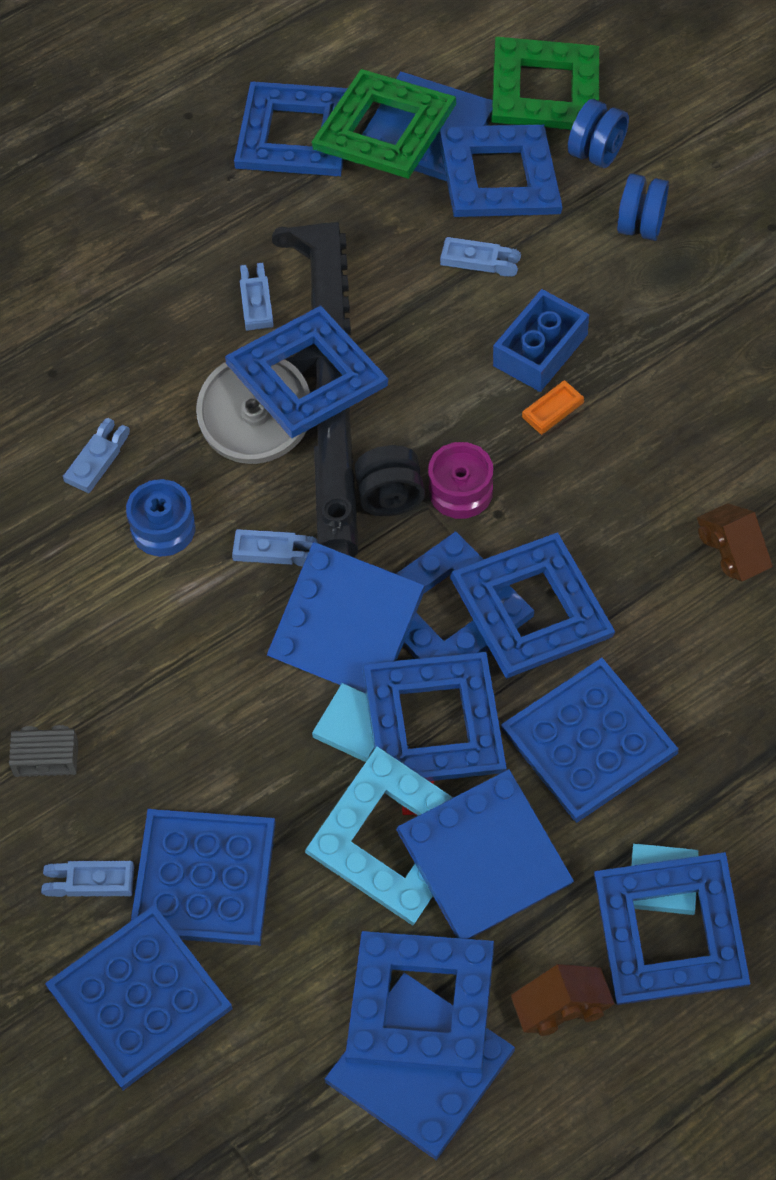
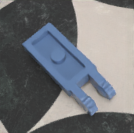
(480, 256)
(256, 299)
(96, 456)
(271, 547)
(90, 878)

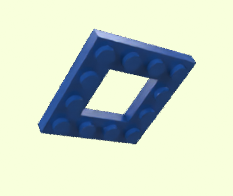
(252, 147)
(468, 200)
(295, 415)
(432, 569)
(518, 654)
(465, 671)
(638, 982)
(454, 1051)

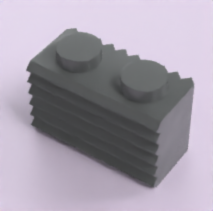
(43, 751)

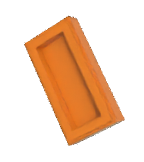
(553, 407)

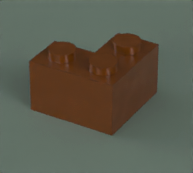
(738, 538)
(561, 996)

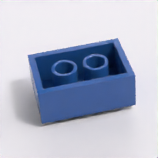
(540, 340)

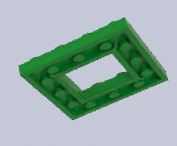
(514, 53)
(430, 112)

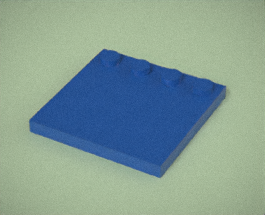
(390, 123)
(344, 617)
(589, 739)
(484, 855)
(206, 874)
(138, 997)
(419, 1102)

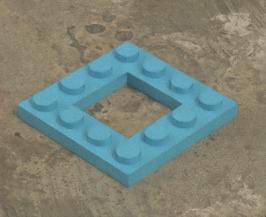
(333, 843)

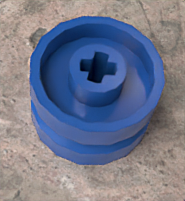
(598, 133)
(638, 206)
(160, 517)

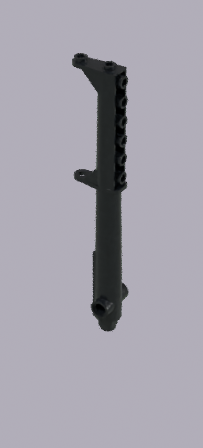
(334, 454)

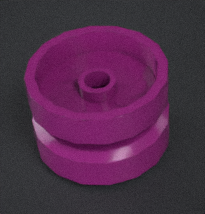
(460, 480)

